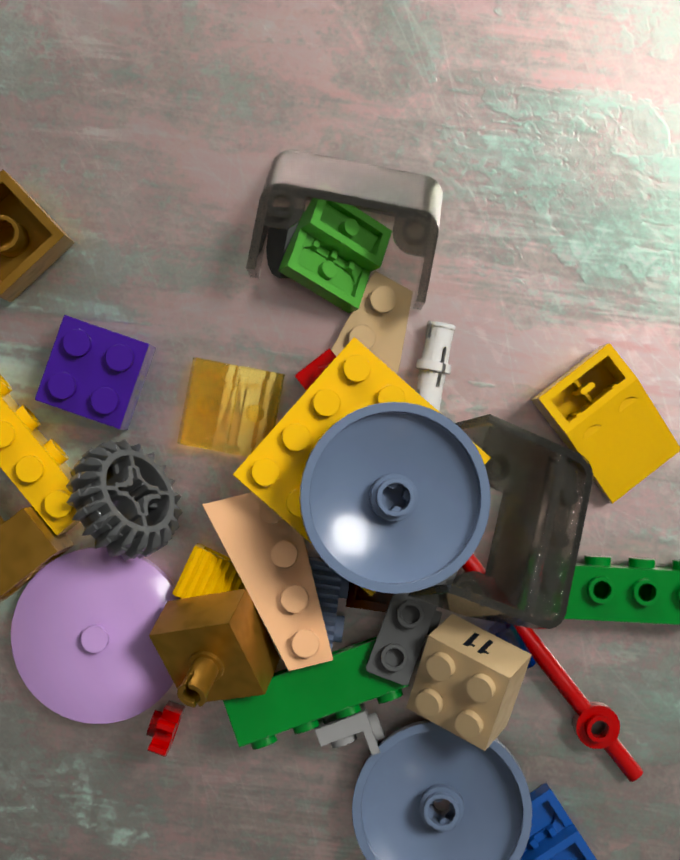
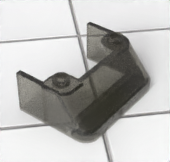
(407, 196)
(534, 534)

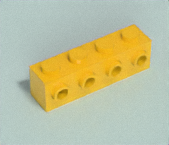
(34, 463)

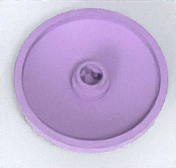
(86, 636)

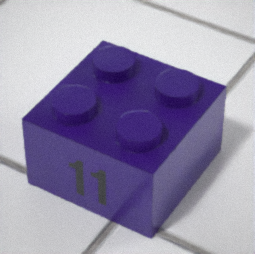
(95, 373)

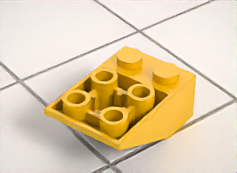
(608, 420)

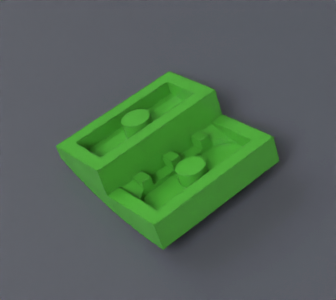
(335, 252)

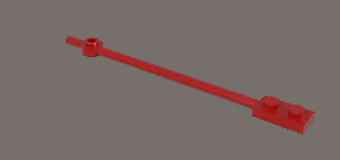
(585, 712)

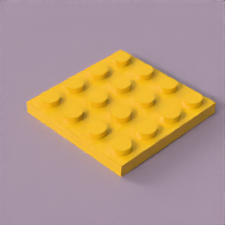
(347, 384)

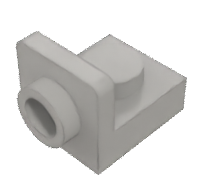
(343, 731)

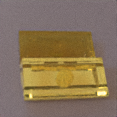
(229, 407)

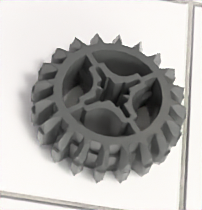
(124, 500)

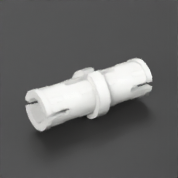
(434, 362)

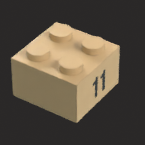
(468, 681)

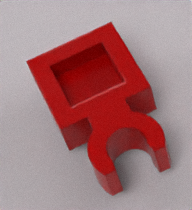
(164, 728)

